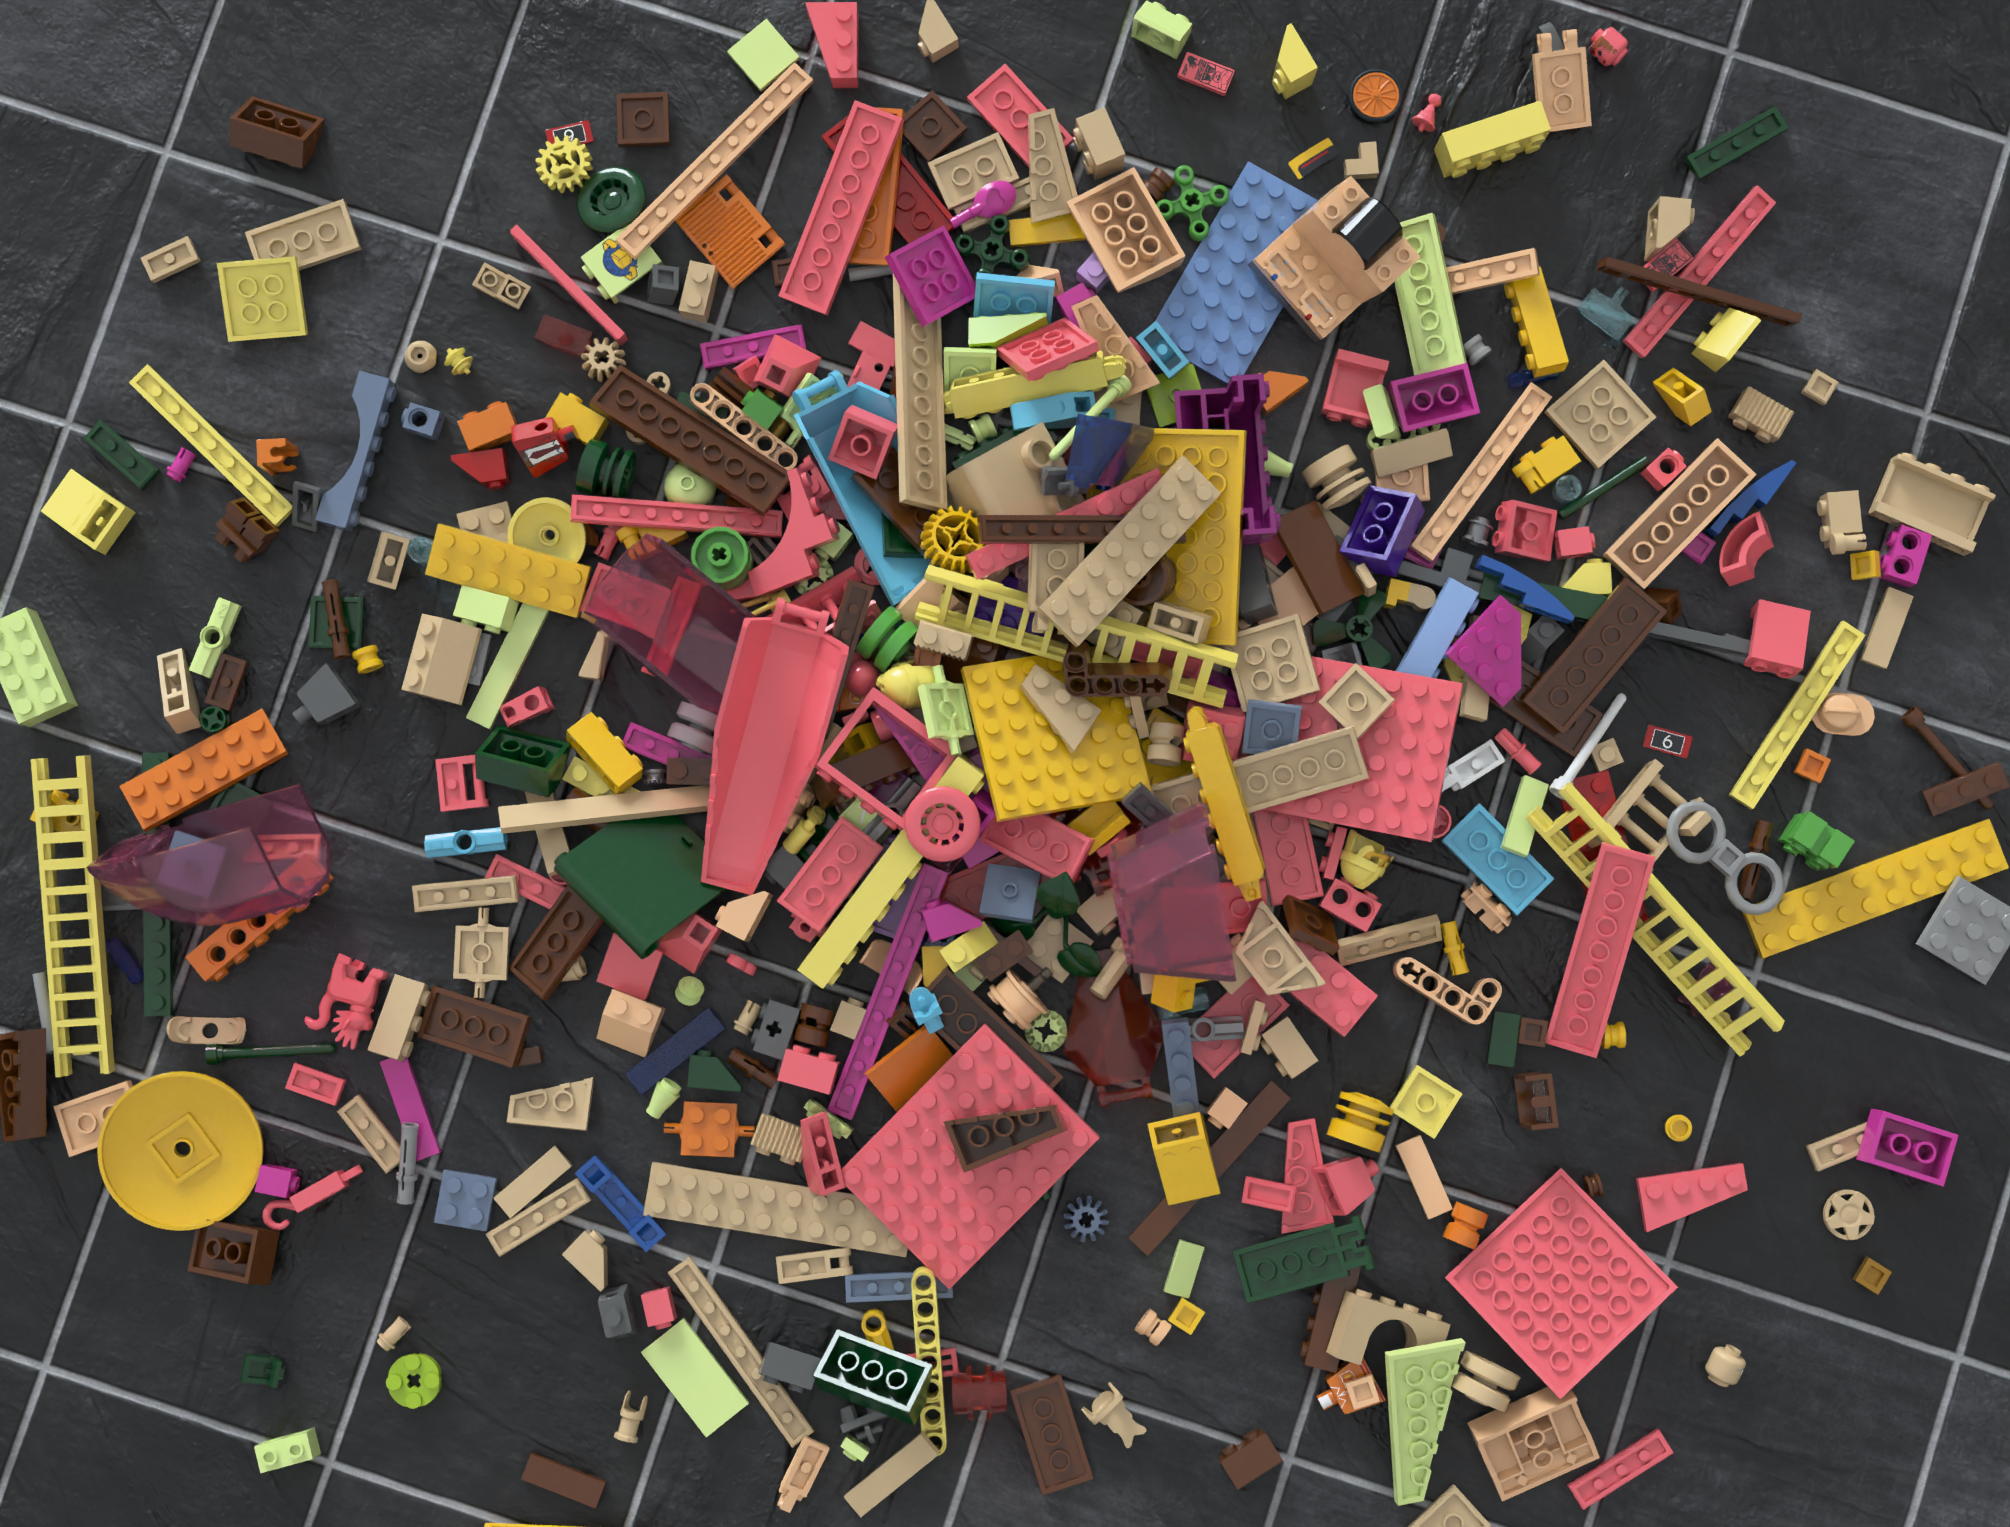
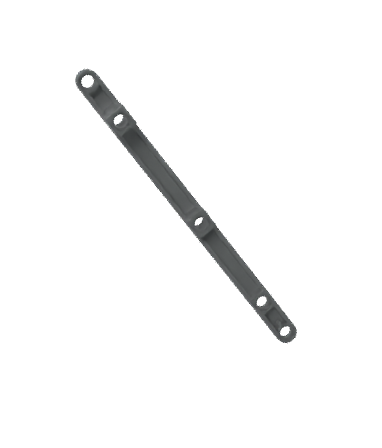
(1457, 565)

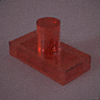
(563, 335)

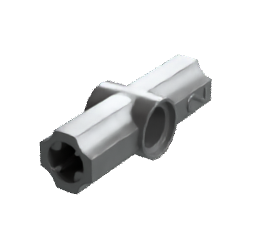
(900, 800)
(1220, 1028)

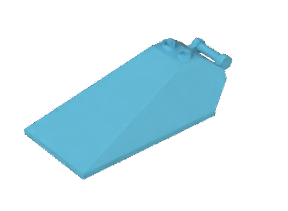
(820, 427)

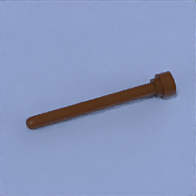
(1915, 719)

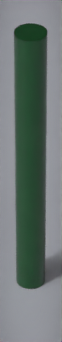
(1603, 487)

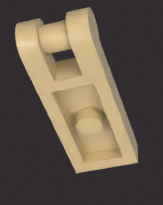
(813, 1265)

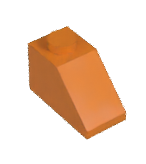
(1282, 388)

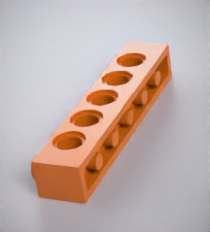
(205, 958)

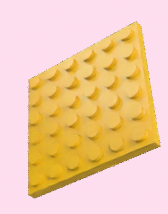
(1029, 763)

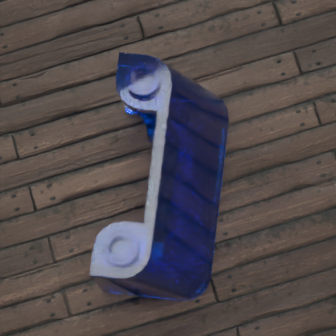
(1105, 451)

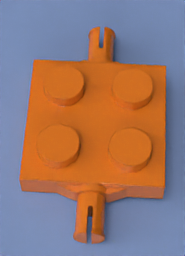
(709, 1129)

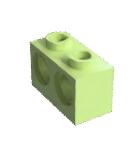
(287, 1450)

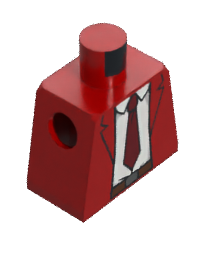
(542, 444)

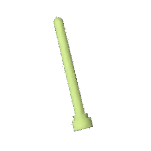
(1116, 388)

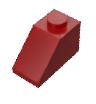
(486, 467)

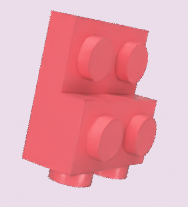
(1524, 530)

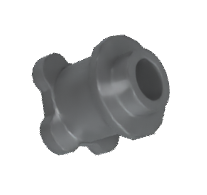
(1477, 532)

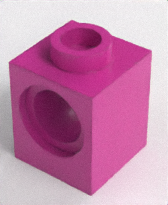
(277, 1181)

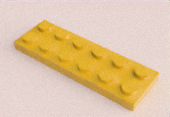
(508, 570)

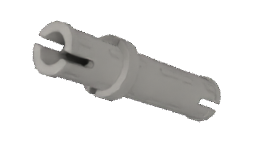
(407, 1167)

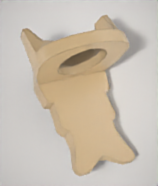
(1111, 1410)

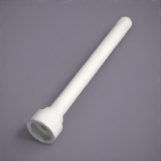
(1589, 746)

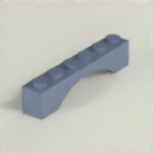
(341, 503)

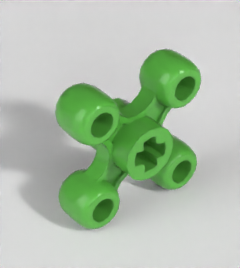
(1188, 194)

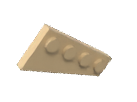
(1048, 168)

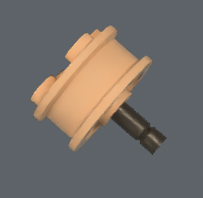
(1019, 998)

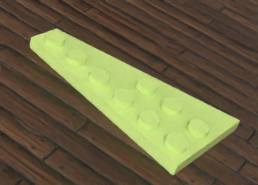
(1417, 1405)

